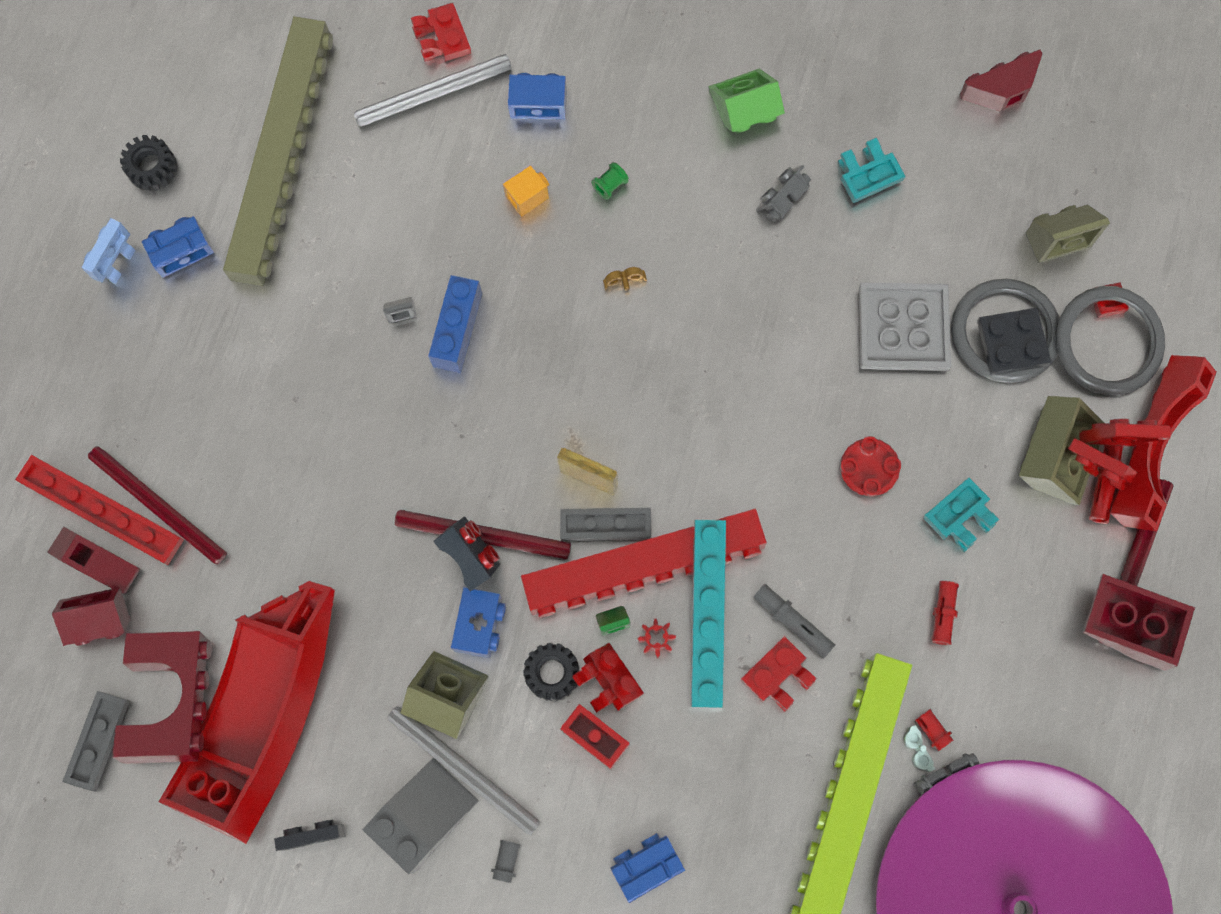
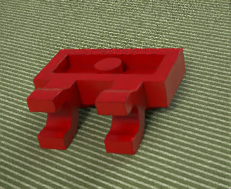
(448, 30)
(1112, 468)
(774, 669)
(613, 677)

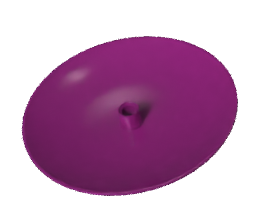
(1020, 836)

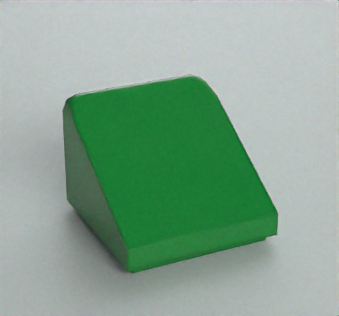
(613, 620)

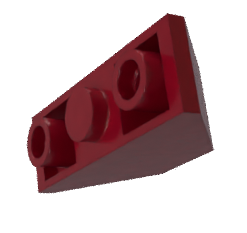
(1004, 83)
(93, 560)

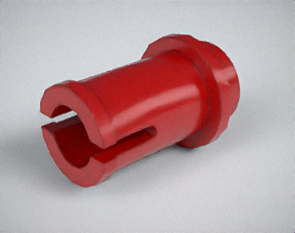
(934, 730)

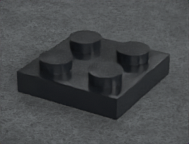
(1014, 341)

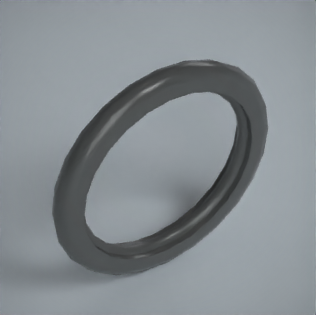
(996, 286)
(1148, 314)

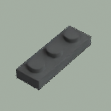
(605, 524)
(95, 741)

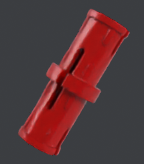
(945, 613)

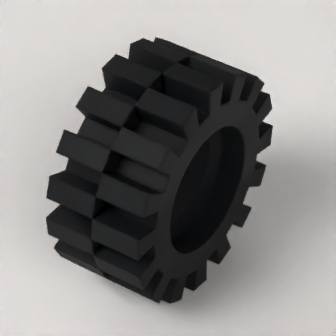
(141, 150)
(538, 658)

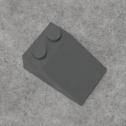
(420, 816)

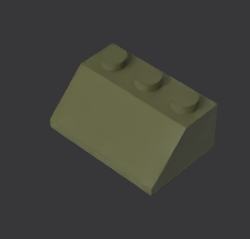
(1049, 462)

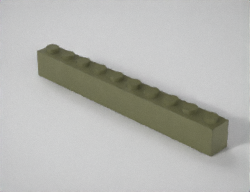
(278, 152)

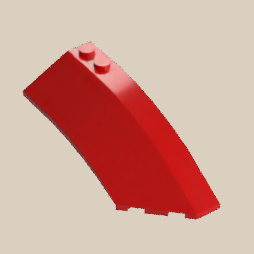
(256, 713)

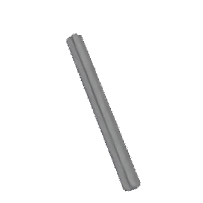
(432, 90)
(464, 771)

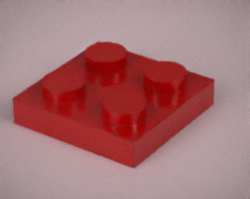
(1123, 433)

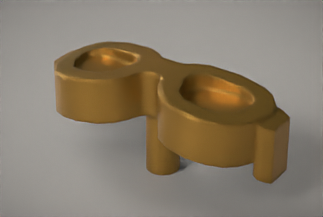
(617, 276)

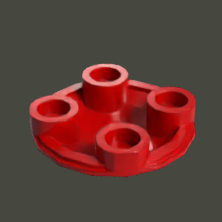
(870, 467)

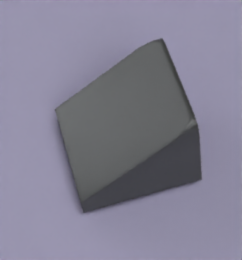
(399, 310)

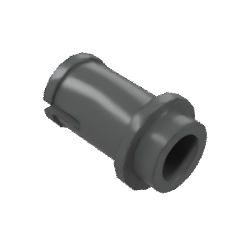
(506, 861)

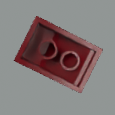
(1139, 622)

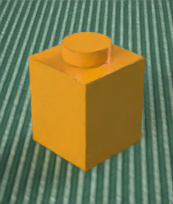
(526, 190)

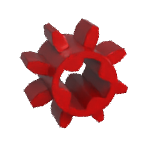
(657, 647)

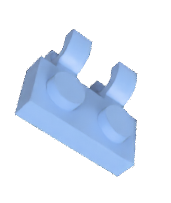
(110, 243)

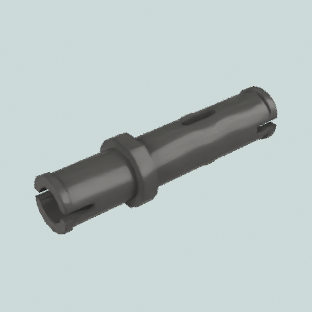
(794, 620)

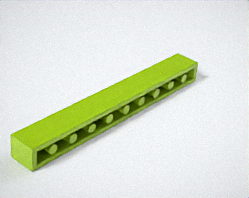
(854, 787)

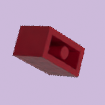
(91, 617)

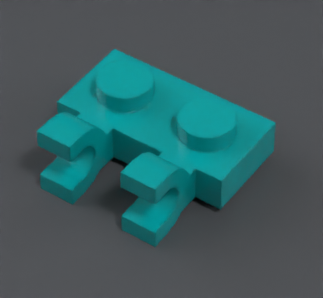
(872, 177)
(958, 507)

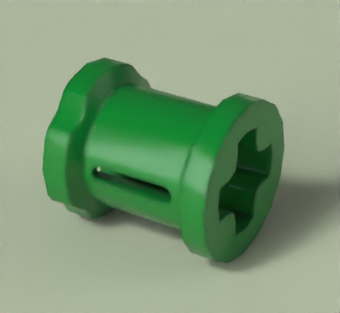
(610, 180)

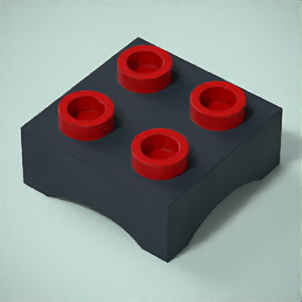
(470, 552)

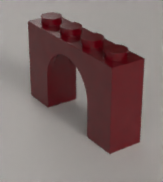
(180, 734)

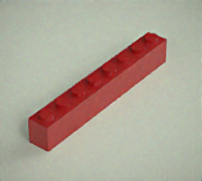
(633, 566)

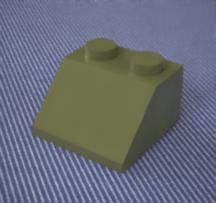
(1065, 232)
(443, 694)

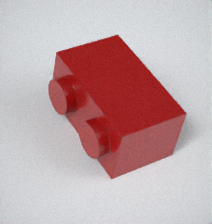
(595, 736)

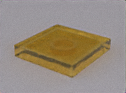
(588, 471)

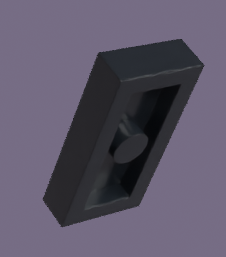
(296, 838)

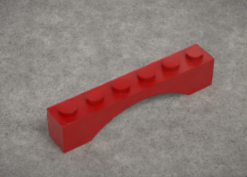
(1183, 386)

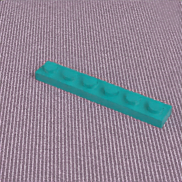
(708, 613)

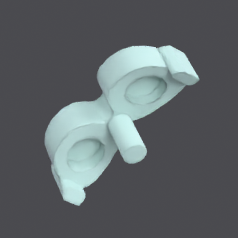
(921, 758)

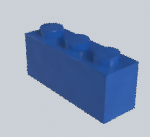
(455, 324)

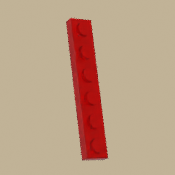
(99, 510)

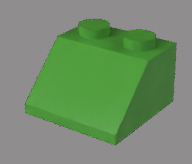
(747, 100)

